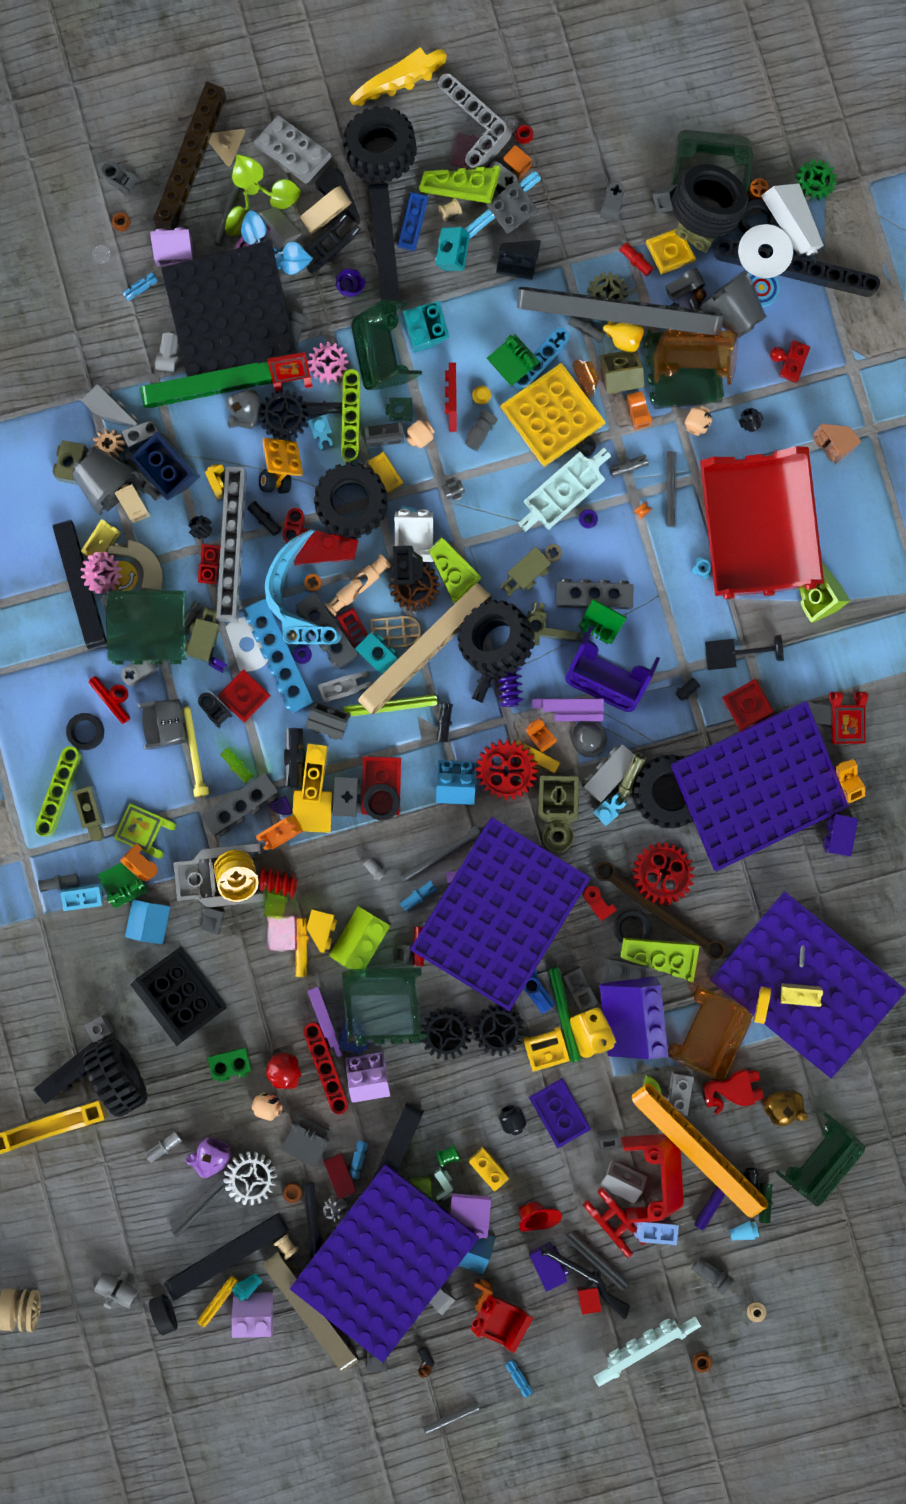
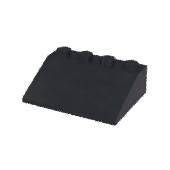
(178, 996)

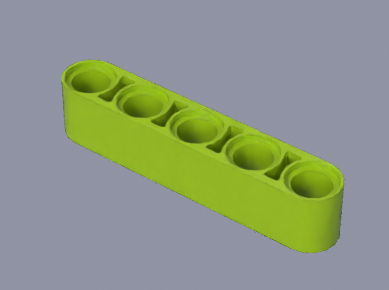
(351, 408)
(51, 798)

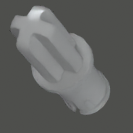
(163, 1146)

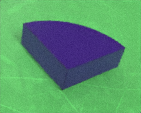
(281, 806)

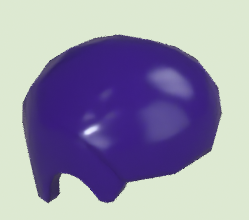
(350, 282)

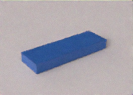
(413, 221)

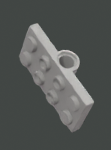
(292, 149)

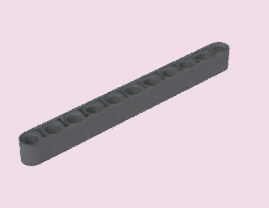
(620, 310)

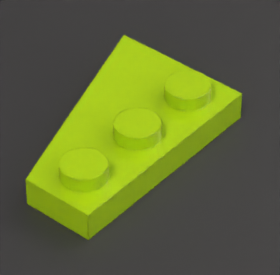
(453, 570)

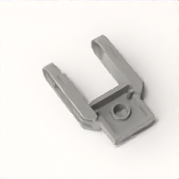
(197, 879)

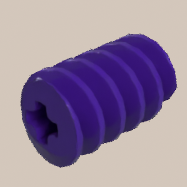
(510, 689)

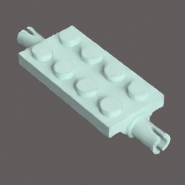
(564, 490)
(644, 1346)

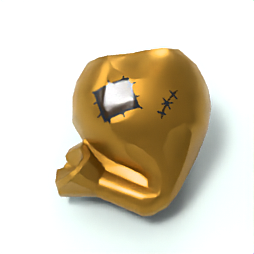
(784, 1107)

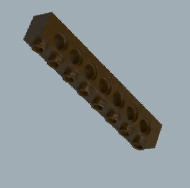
(190, 157)

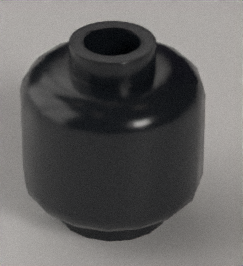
(512, 1120)

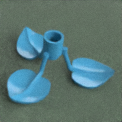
(293, 257)

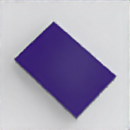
(559, 1113)

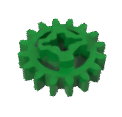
(820, 172)

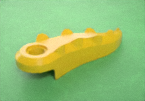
(401, 75)

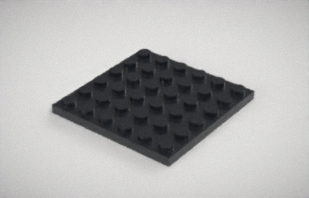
(229, 309)

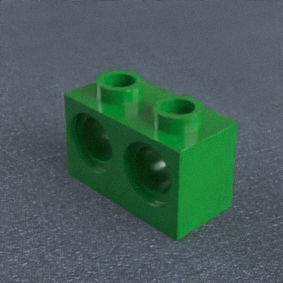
(229, 1059)

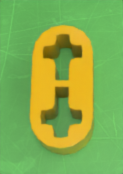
(762, 1005)

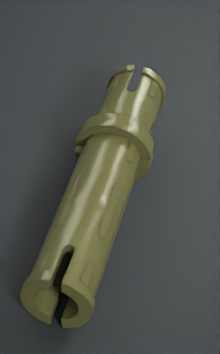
(626, 786)

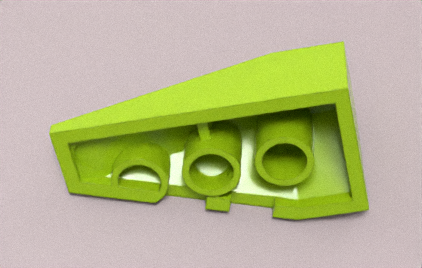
(824, 599)

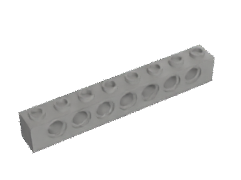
(231, 544)

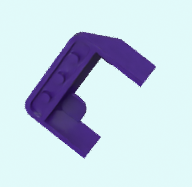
(607, 680)

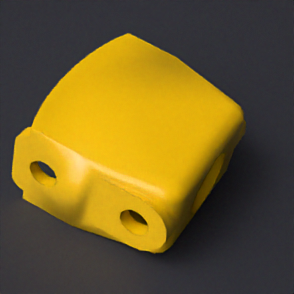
(588, 1031)

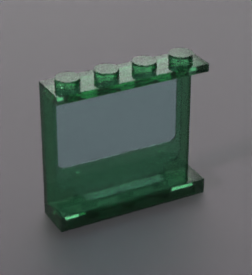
(381, 1006)

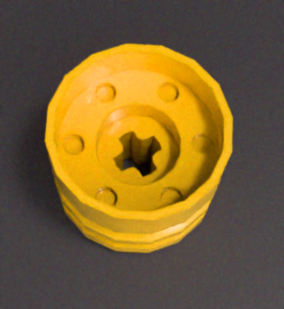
(236, 875)

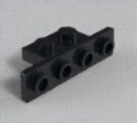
(64, 1077)

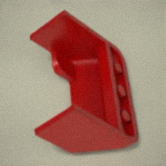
(658, 1150)

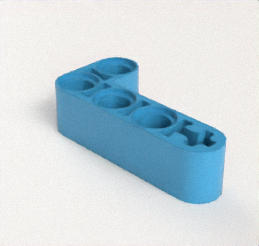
(545, 360)

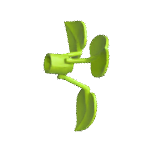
(246, 175)

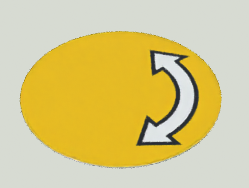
(129, 577)

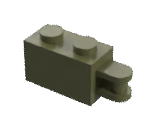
(526, 572)
(203, 637)
(90, 811)

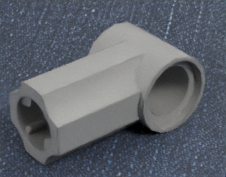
(167, 357)

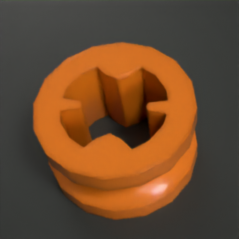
(643, 510)
(307, 585)

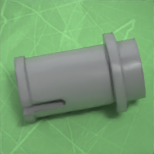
(374, 869)

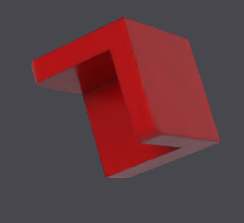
(589, 1300)

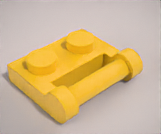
(549, 1055)

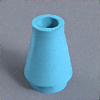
(745, 1231)

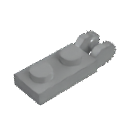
(342, 687)

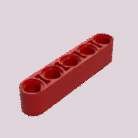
(333, 1075)

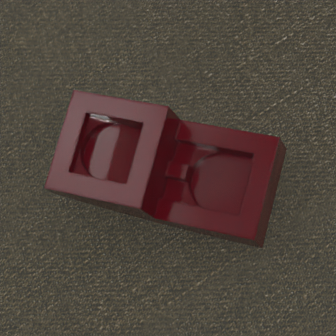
(340, 1176)

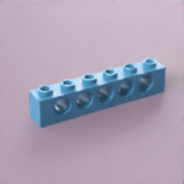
(262, 610)

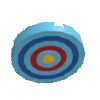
(766, 289)

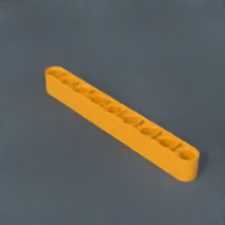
(699, 1150)

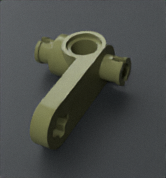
(538, 615)

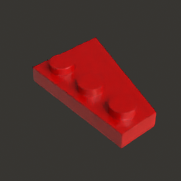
(450, 392)

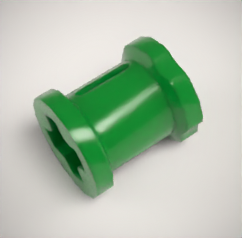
(447, 1156)

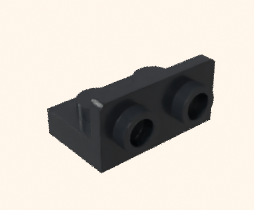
(516, 262)

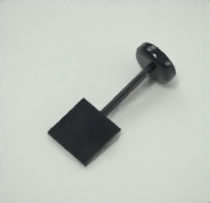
(722, 652)

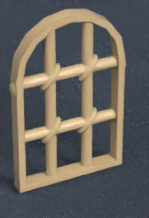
(389, 638)

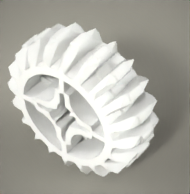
(254, 1160)

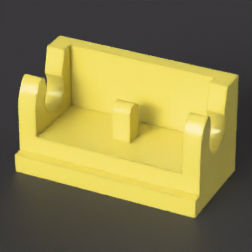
(101, 539)
(801, 994)

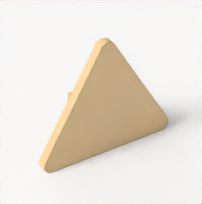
(227, 144)

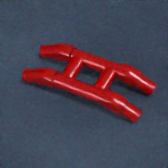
(602, 1221)

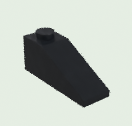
(331, 179)

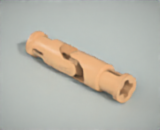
(349, 593)

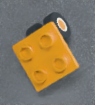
(282, 462)

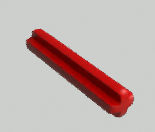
(103, 693)

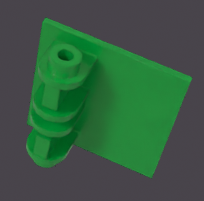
(513, 359)
(604, 621)
(121, 885)

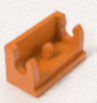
(280, 832)

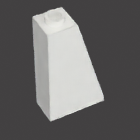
(794, 217)

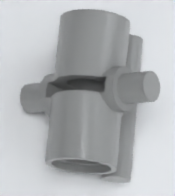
(116, 1290)

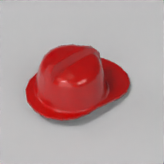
(537, 1217)

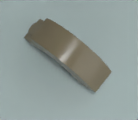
(153, 571)

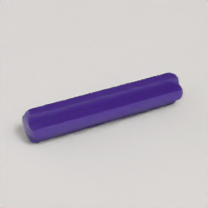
(710, 1208)

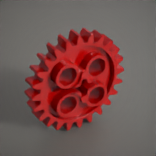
(506, 752)
(679, 879)

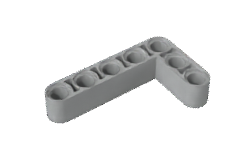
(479, 115)

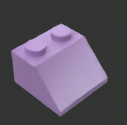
(253, 1316)

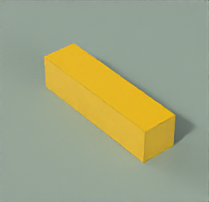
(542, 760)

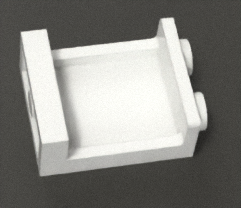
(415, 530)

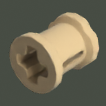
(450, 209)
(286, 1246)

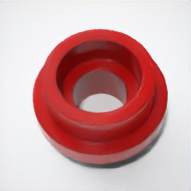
(524, 129)
(120, 689)

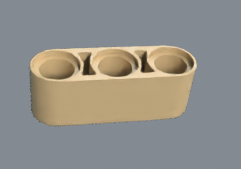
(325, 209)

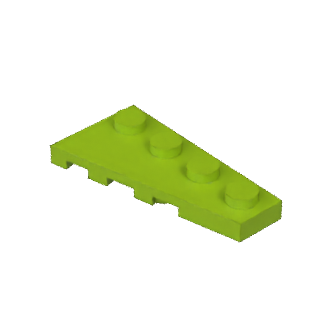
(666, 956)

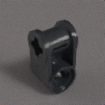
(214, 709)

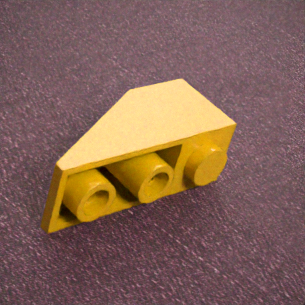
(314, 773)

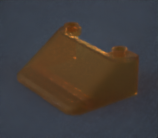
(713, 1035)

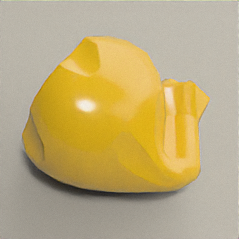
(625, 335)

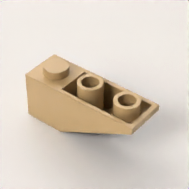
(132, 503)

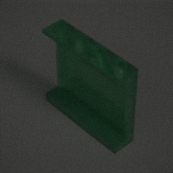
(683, 388)
(145, 626)

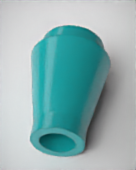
(246, 1287)

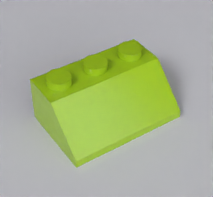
(359, 940)

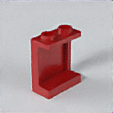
(501, 1322)

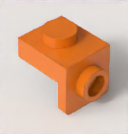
(540, 735)
(486, 1290)

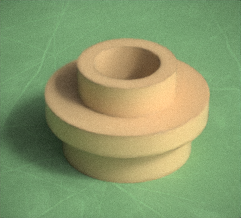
(752, 1307)

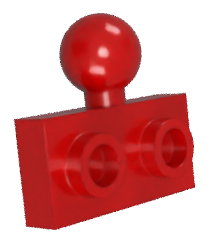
(793, 360)

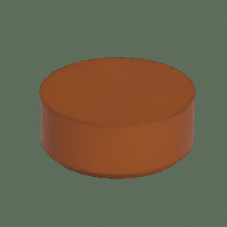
(292, 1192)

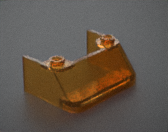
(696, 350)

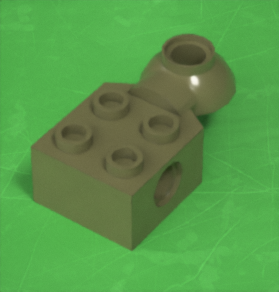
(559, 809)

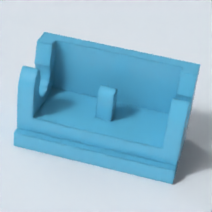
(82, 896)

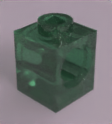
(406, 403)

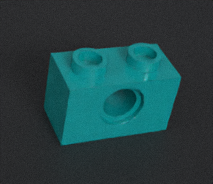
(452, 249)
(366, 647)

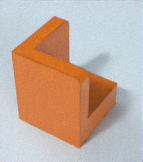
(518, 161)

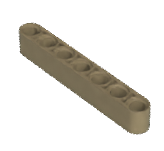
(324, 1330)

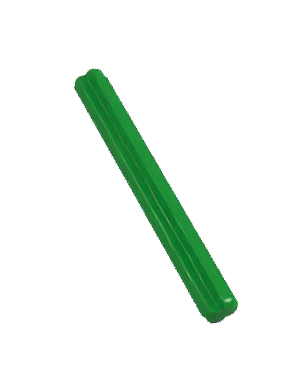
(564, 1013)

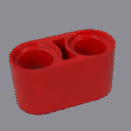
(291, 526)

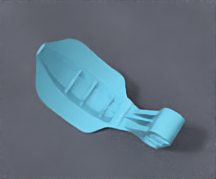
(275, 593)

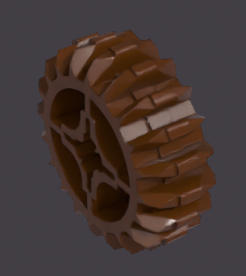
(423, 588)

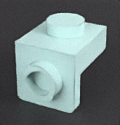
(444, 1179)

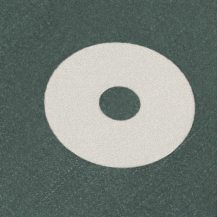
(761, 266)
(247, 660)

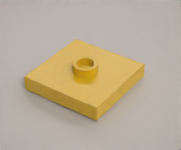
(670, 251)

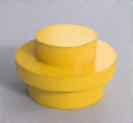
(481, 395)

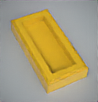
(382, 466)

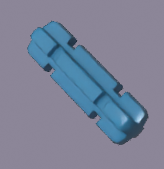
(140, 286)
(358, 1159)
(519, 1378)

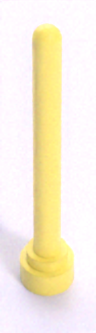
(200, 787)

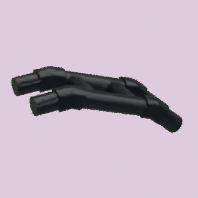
(340, 243)

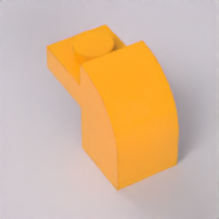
(850, 781)

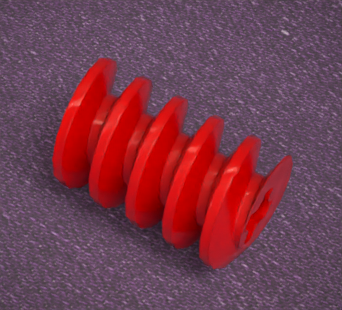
(278, 882)

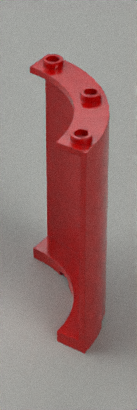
(762, 523)

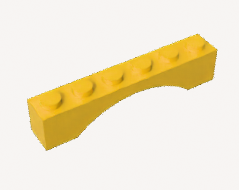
(52, 1125)

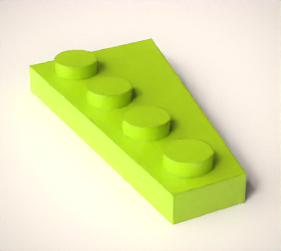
(465, 184)

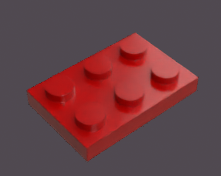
(381, 771)

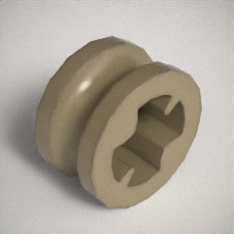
(558, 550)

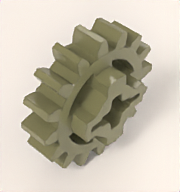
(615, 292)

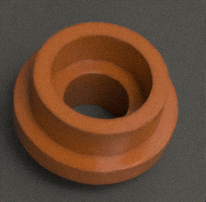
(121, 216)
(706, 1366)

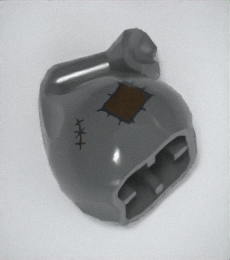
(243, 409)

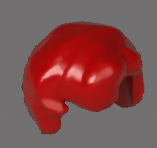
(283, 1071)

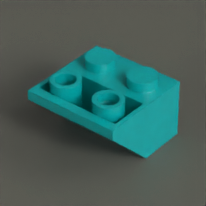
(425, 326)

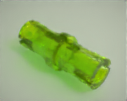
(236, 765)

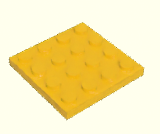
(552, 415)

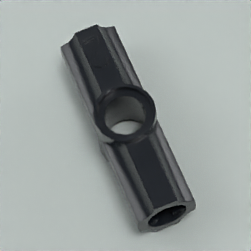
(294, 757)

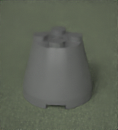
(738, 304)
(101, 476)

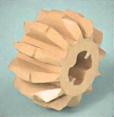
(114, 438)

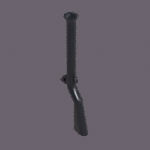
(618, 1305)

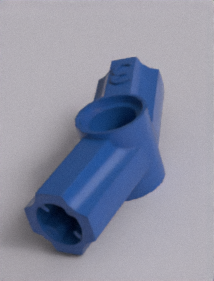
(539, 995)

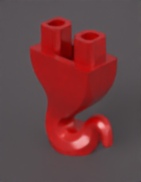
(735, 1089)

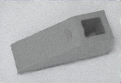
(105, 408)

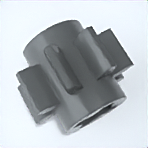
(453, 489)

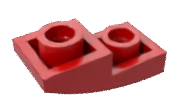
(209, 564)

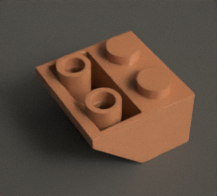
(836, 441)

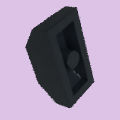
(407, 565)

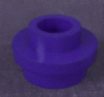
(590, 513)
(304, 660)

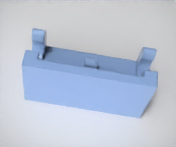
(657, 1232)

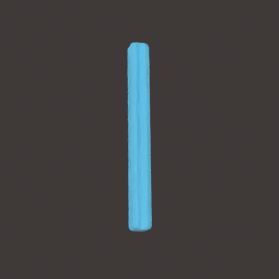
(488, 216)

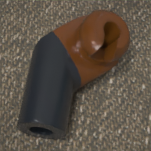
(697, 298)
(426, 1364)

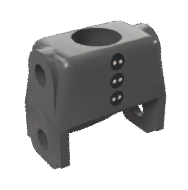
(163, 723)

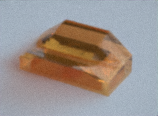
(586, 376)

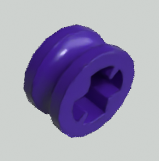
(217, 664)

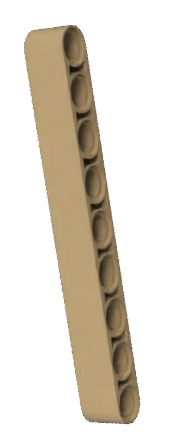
(422, 650)

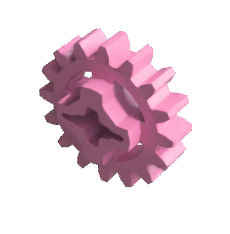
(320, 363)
(97, 564)

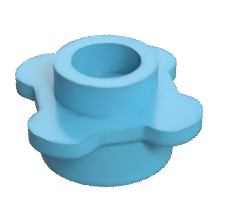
(697, 569)

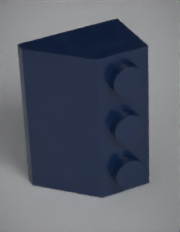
(165, 466)

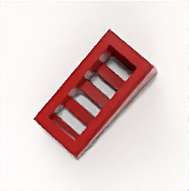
(345, 614)

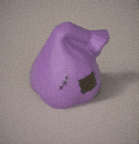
(210, 1157)

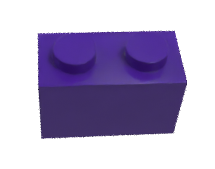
(840, 835)
(549, 1271)

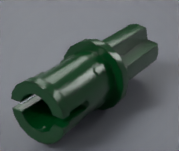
(765, 1215)

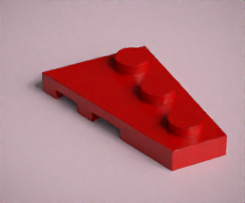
(326, 548)

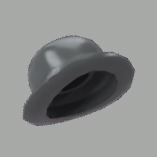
(589, 738)

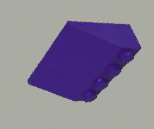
(635, 1017)

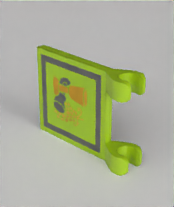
(142, 828)

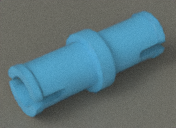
(418, 896)

